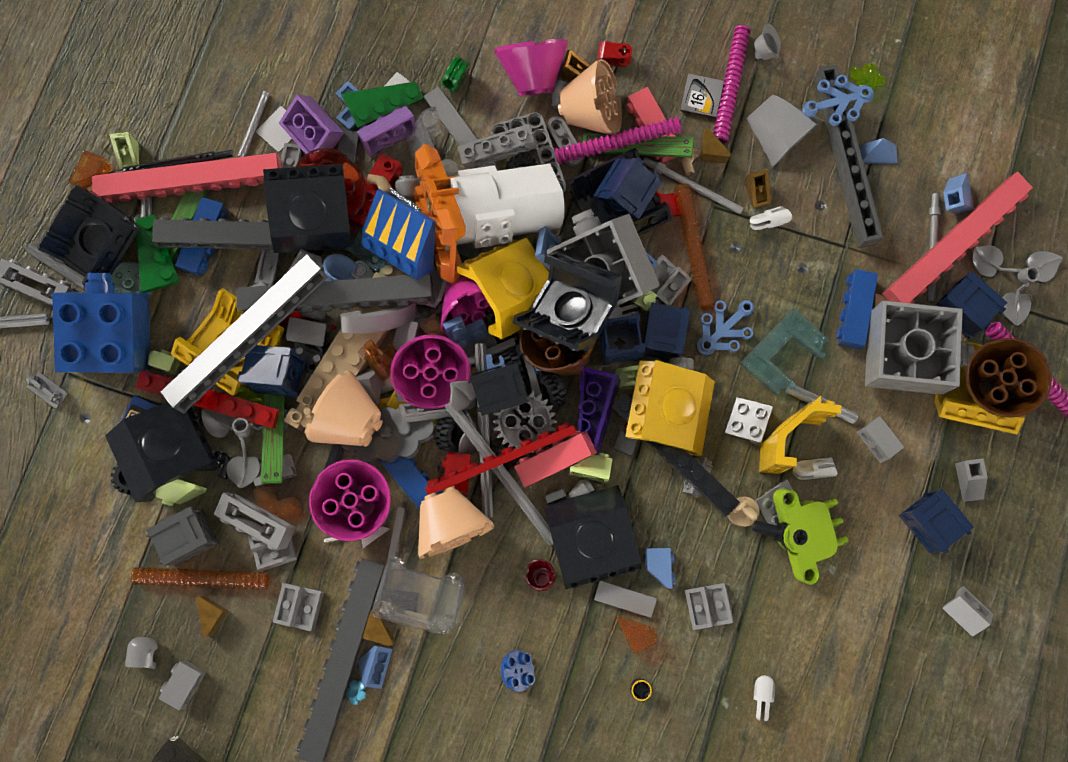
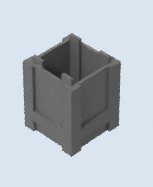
(182, 536)

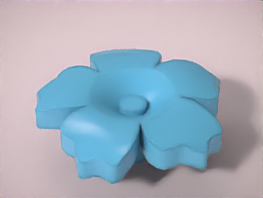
(355, 692)

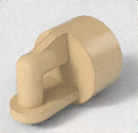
(745, 512)

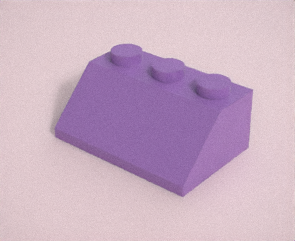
(310, 125)
(386, 130)

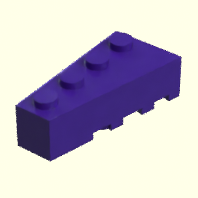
(597, 396)

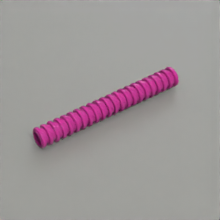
(731, 83)
(618, 140)
(1057, 393)

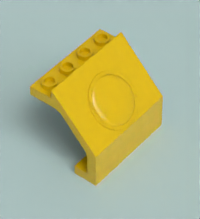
(509, 280)
(219, 319)
(670, 406)
(961, 407)
(773, 448)

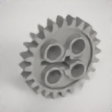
(538, 409)

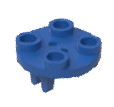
(516, 661)

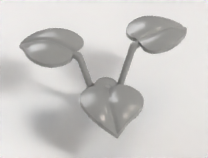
(1041, 268)
(464, 398)
(239, 469)

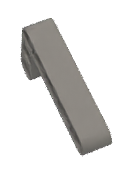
(543, 148)

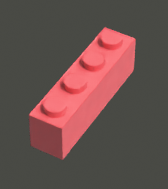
(646, 111)
(555, 459)

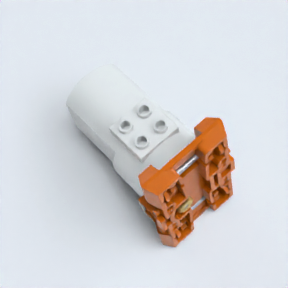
(483, 205)

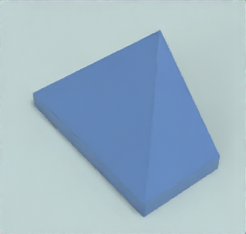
(879, 152)
(374, 666)

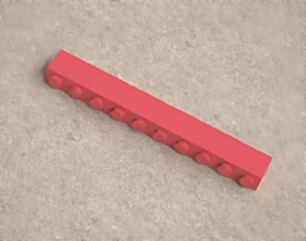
(184, 178)
(959, 239)

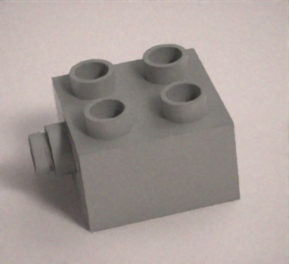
(613, 248)
(915, 348)

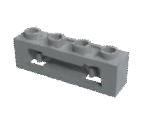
(497, 146)
(9, 272)
(275, 536)

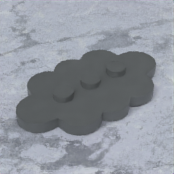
(394, 438)

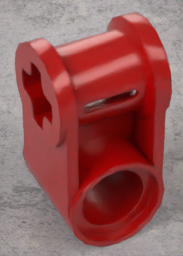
(614, 52)

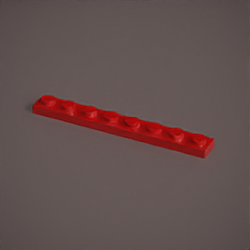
(216, 401)
(493, 461)

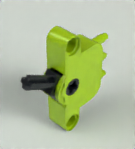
(813, 528)

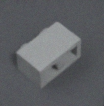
(181, 685)

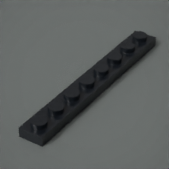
(686, 466)

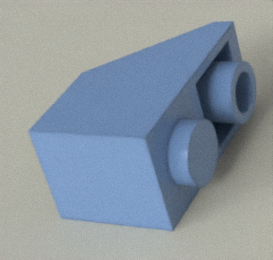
(958, 194)
(658, 564)

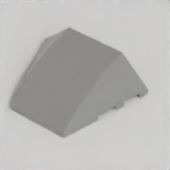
(780, 127)

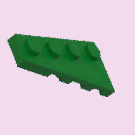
(373, 103)
(154, 262)

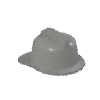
(767, 44)

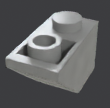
(972, 479)

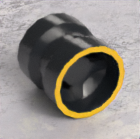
(643, 691)

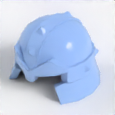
(338, 267)

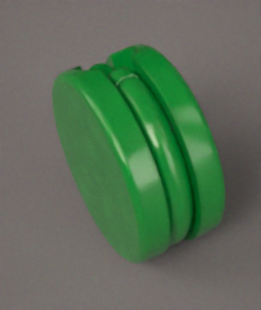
(455, 74)

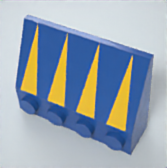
(400, 235)

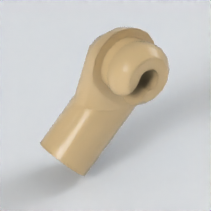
(687, 163)
(380, 181)

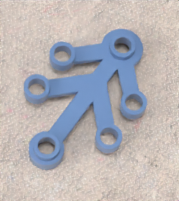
(840, 99)
(722, 329)

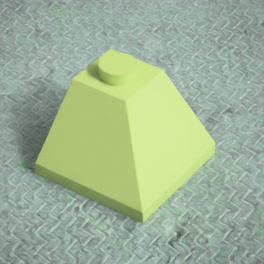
(593, 468)
(178, 492)

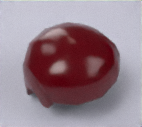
(540, 575)

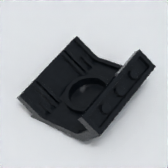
(587, 183)
(307, 208)
(88, 233)
(572, 302)
(159, 448)
(592, 537)

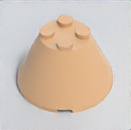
(592, 100)
(344, 414)
(449, 522)

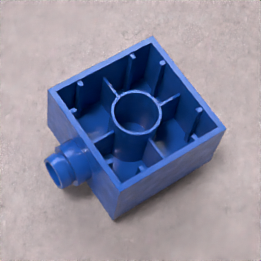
(101, 329)

